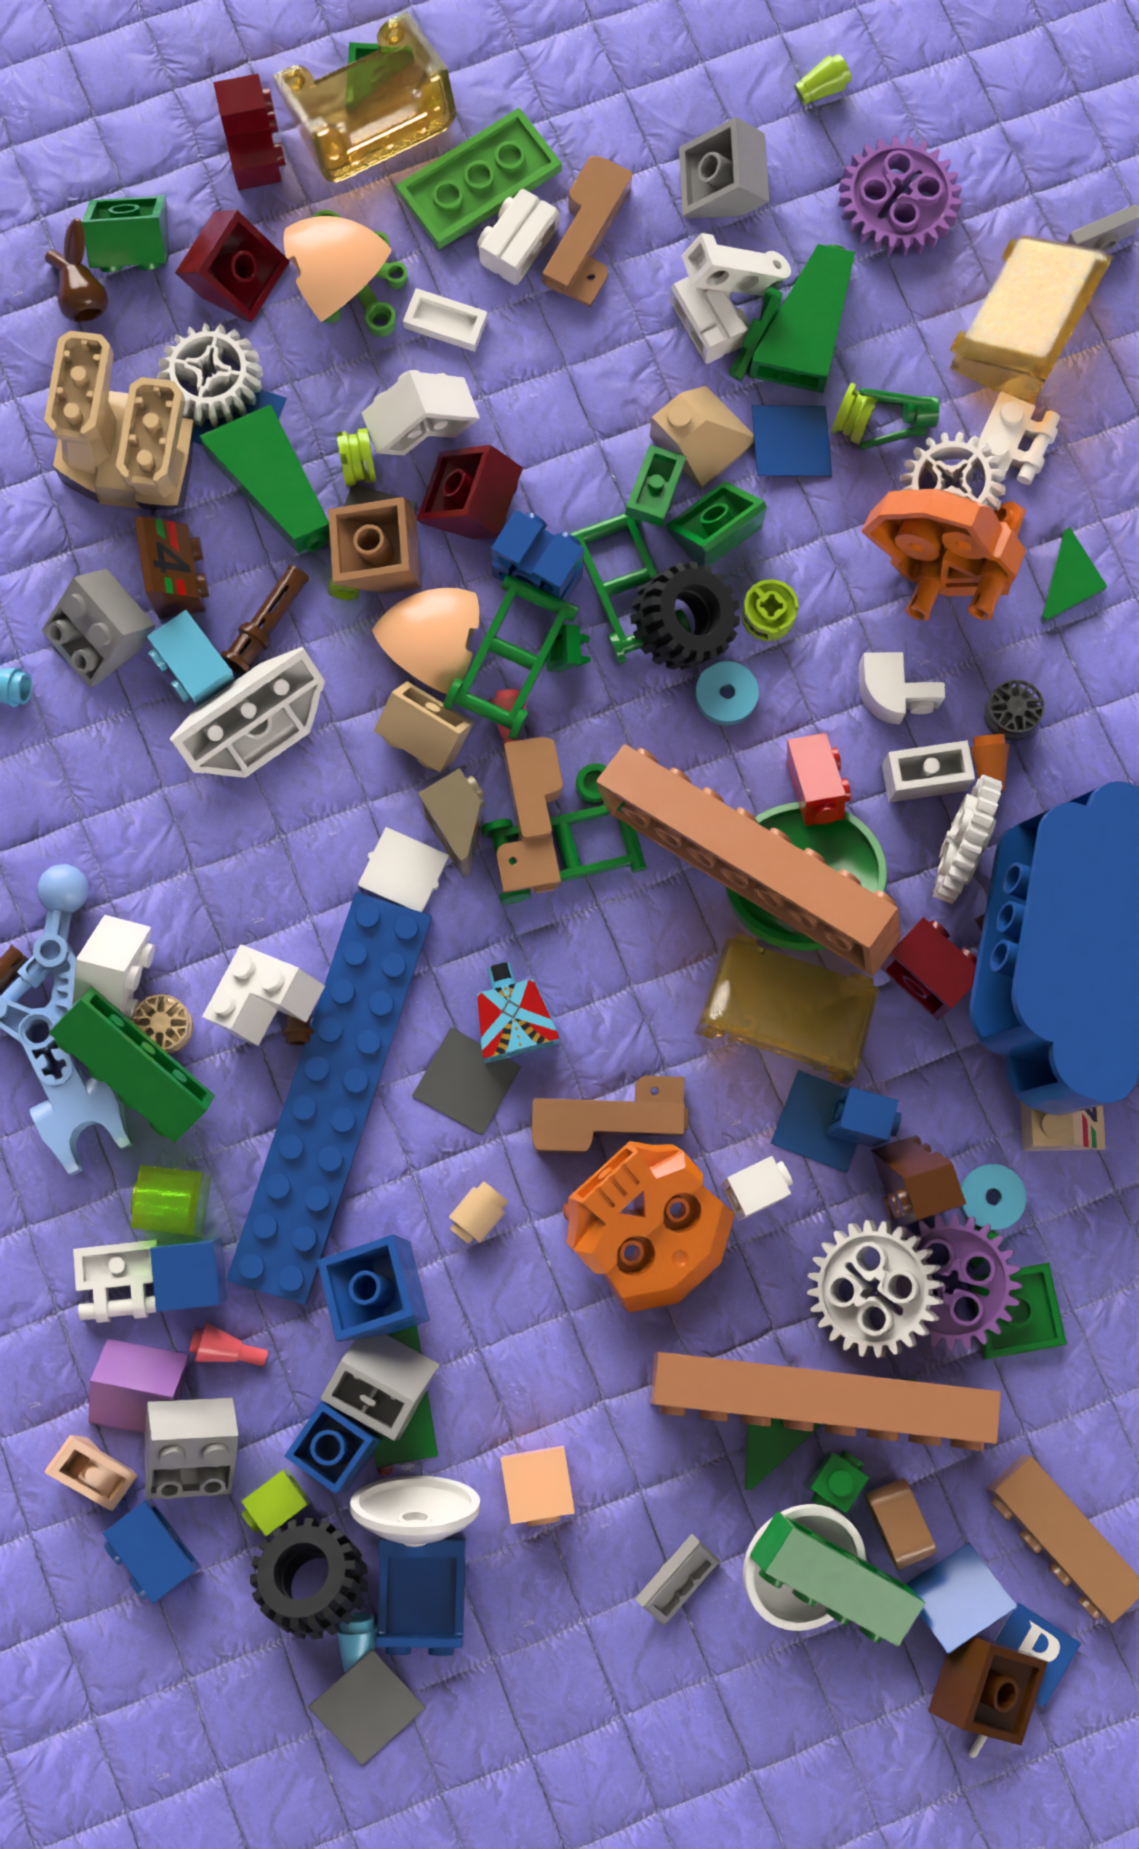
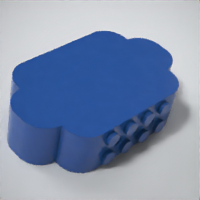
(1063, 953)

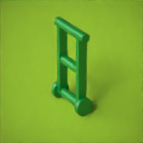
(617, 641)
(459, 690)
(503, 829)

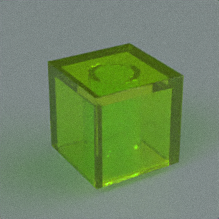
(170, 1201)

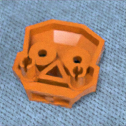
(946, 548)
(670, 1249)

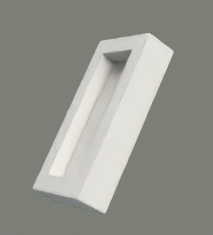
(445, 319)

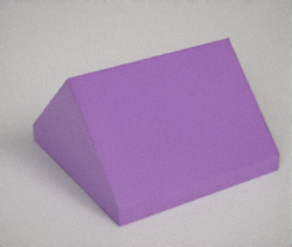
(131, 1377)

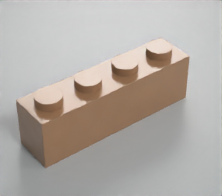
(1066, 1538)

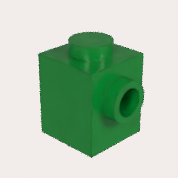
(837, 1481)

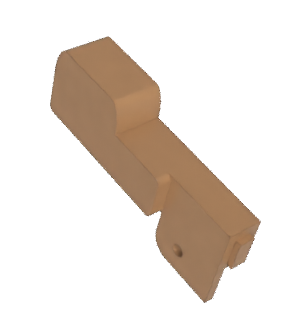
(594, 203)
(533, 782)
(569, 1124)

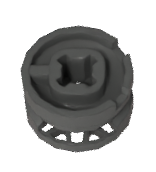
(1013, 710)

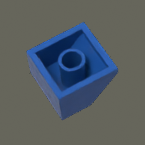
(373, 1289)

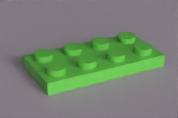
(478, 177)

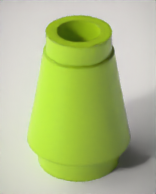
(824, 80)

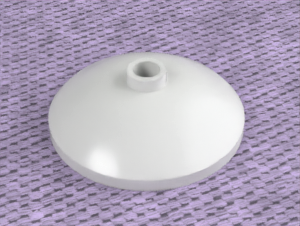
(415, 1508)
(780, 1605)

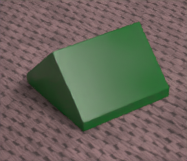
(717, 523)

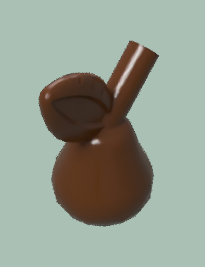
(80, 293)

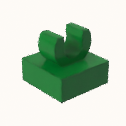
(567, 649)

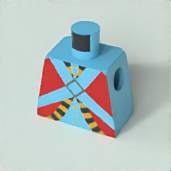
(512, 1017)

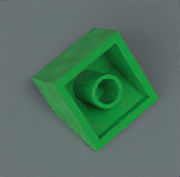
(126, 233)

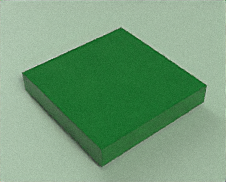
(1035, 1320)

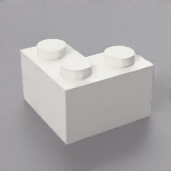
(419, 408)
(114, 962)
(254, 992)

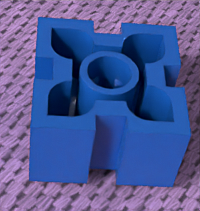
(537, 555)

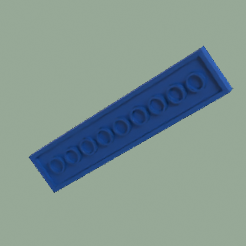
(329, 1099)

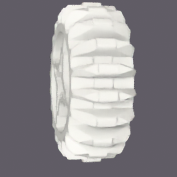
(202, 355)
(963, 472)

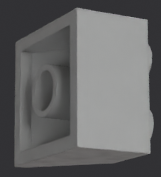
(724, 172)

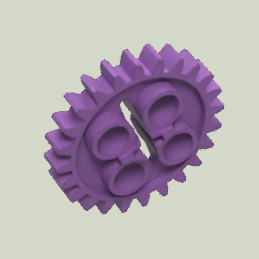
(873, 176)
(964, 1245)

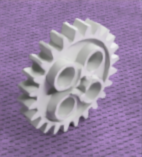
(967, 839)
(853, 1317)

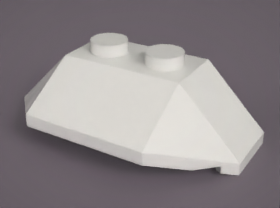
(252, 717)

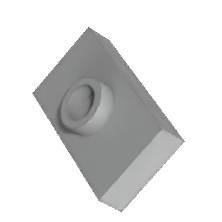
(1107, 231)
(677, 1579)

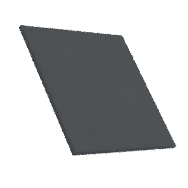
(463, 1084)
(366, 1707)

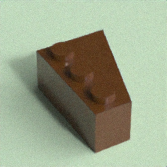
(916, 1181)

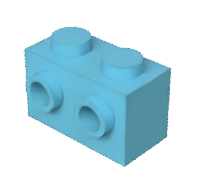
(190, 659)

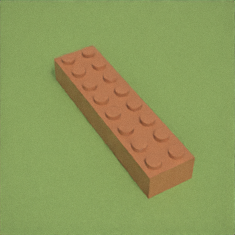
(751, 859)
(826, 1398)

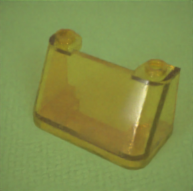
(372, 103)
(1029, 315)
(789, 1008)

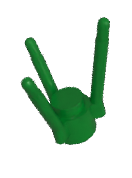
(916, 410)

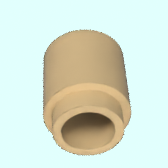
(477, 1213)

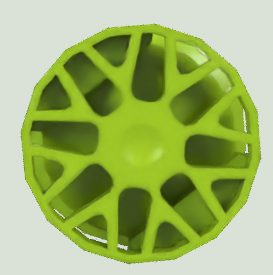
(853, 414)
(356, 457)
(770, 609)

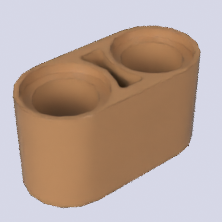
(900, 1523)

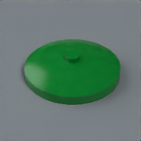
(842, 844)

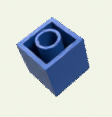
(188, 1274)
(333, 1448)

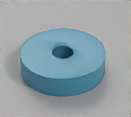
(733, 677)
(1009, 1190)

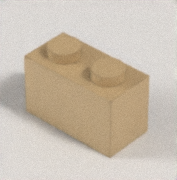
(422, 727)

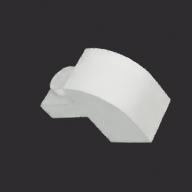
(888, 695)

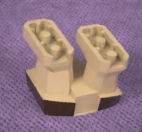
(113, 443)

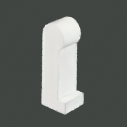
(733, 268)

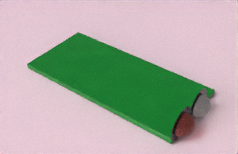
(419, 1437)

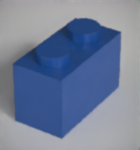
(864, 1117)
(150, 1551)

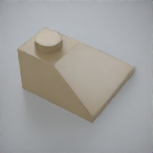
(703, 431)

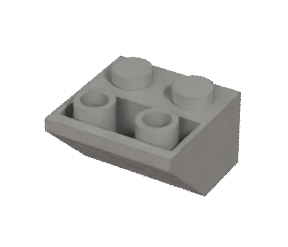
(97, 626)
(380, 1384)
(190, 1448)

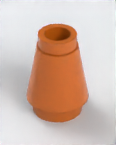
(991, 756)

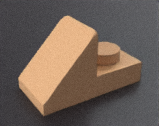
(91, 1472)

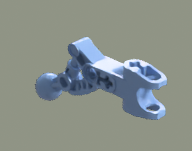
(72, 1099)

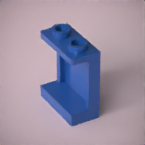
(421, 1596)

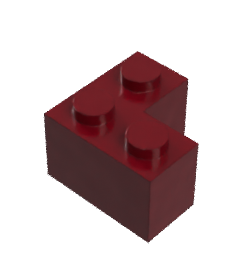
(248, 128)

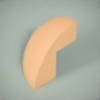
(333, 260)
(431, 635)

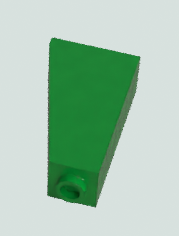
(805, 330)
(267, 472)

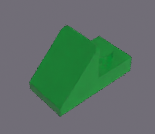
(655, 486)

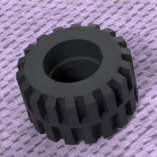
(709, 604)
(282, 1560)

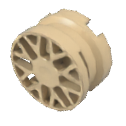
(164, 1022)

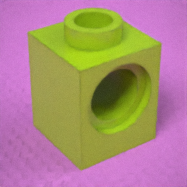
(274, 1503)

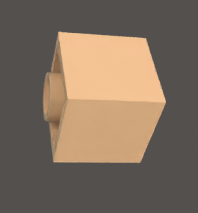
(537, 1486)

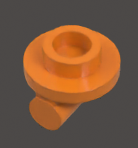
(1011, 514)

